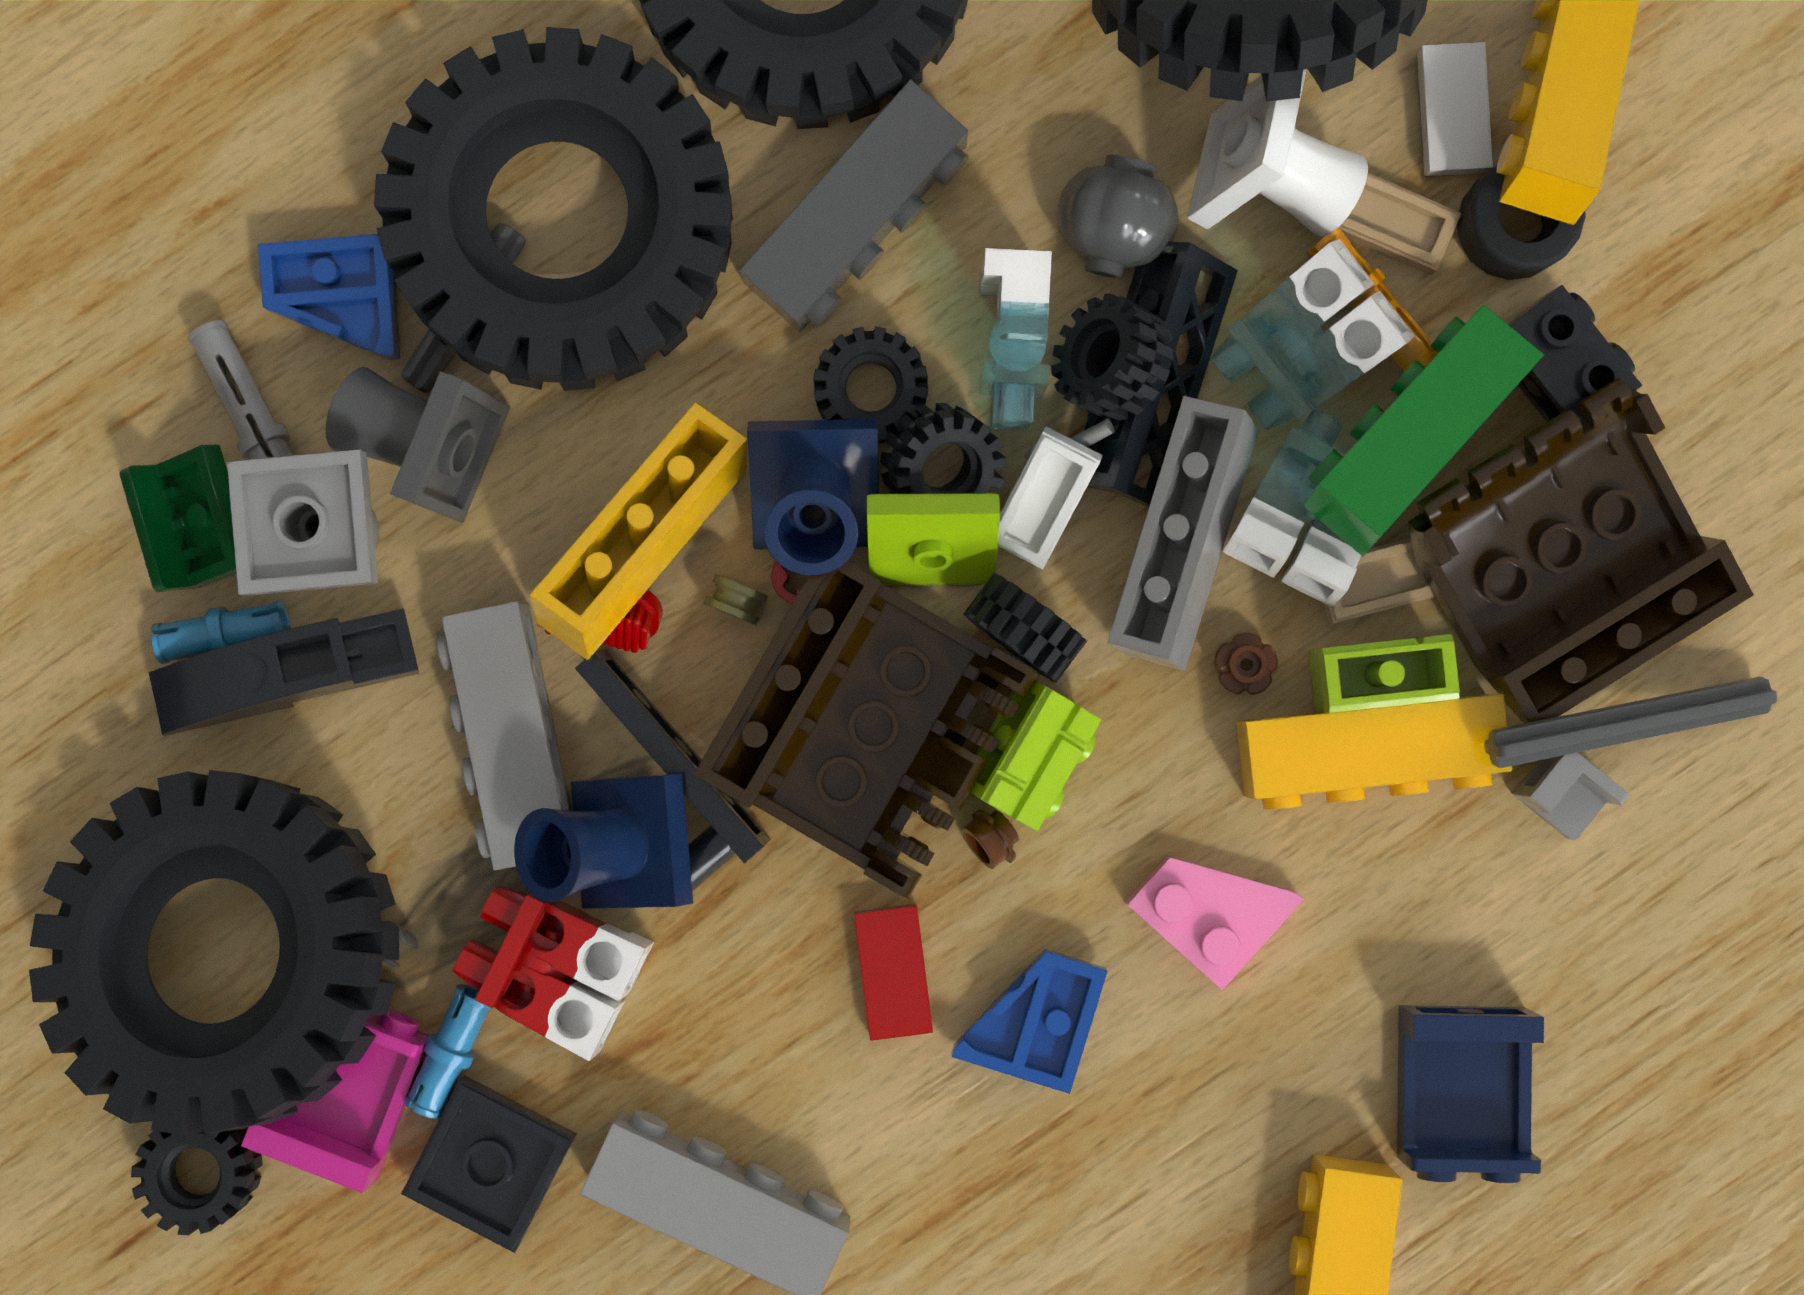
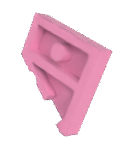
(1211, 914)

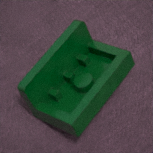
(183, 518)

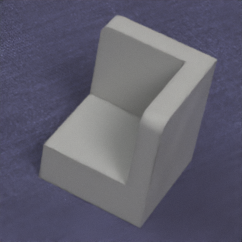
(1568, 792)

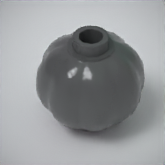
(1117, 215)

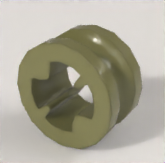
(735, 599)

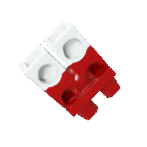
(554, 969)

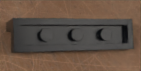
(1167, 291)

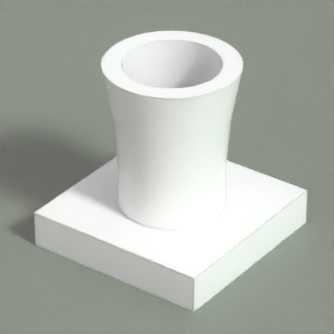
(1258, 150)

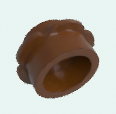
(1233, 676)
(991, 838)

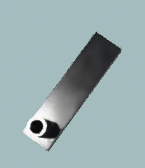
(731, 826)

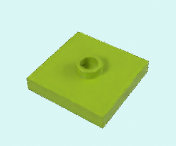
(933, 538)

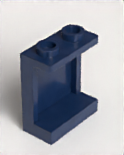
(1466, 1091)

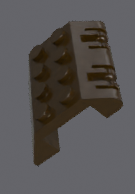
(862, 722)

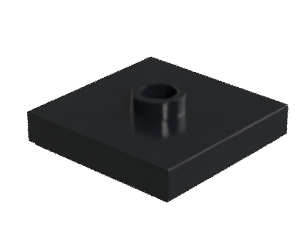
(489, 1163)

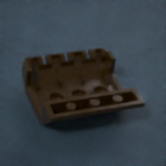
(1572, 557)

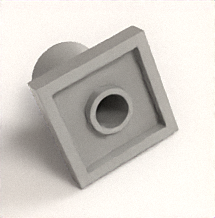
(274, 516)

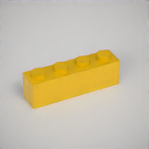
(1566, 106)
(640, 531)
(1369, 749)
(1346, 1227)

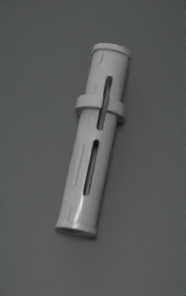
(215, 350)

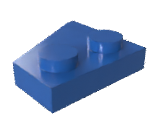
(334, 288)
(1038, 1022)

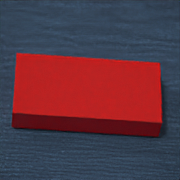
(893, 972)

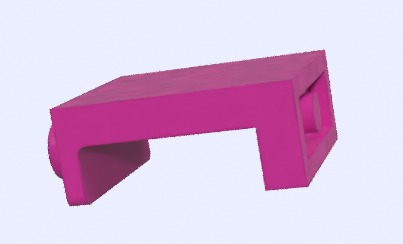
(355, 1123)

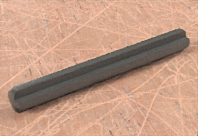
(1629, 722)

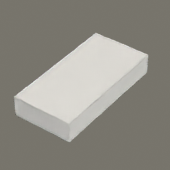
(1454, 109)
(1045, 496)

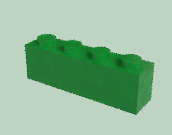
(1421, 430)

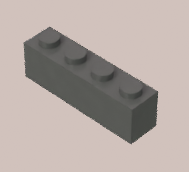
(856, 207)

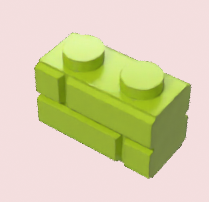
(1384, 674)
(1035, 755)

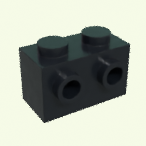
(1575, 354)

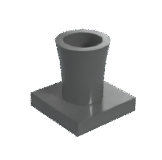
(435, 441)

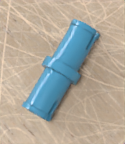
(216, 630)
(447, 1053)

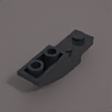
(281, 670)

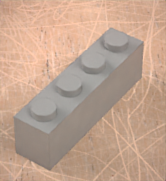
(1184, 533)
(505, 721)
(718, 1204)

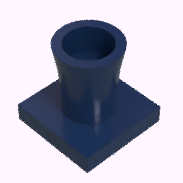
(812, 489)
(616, 846)

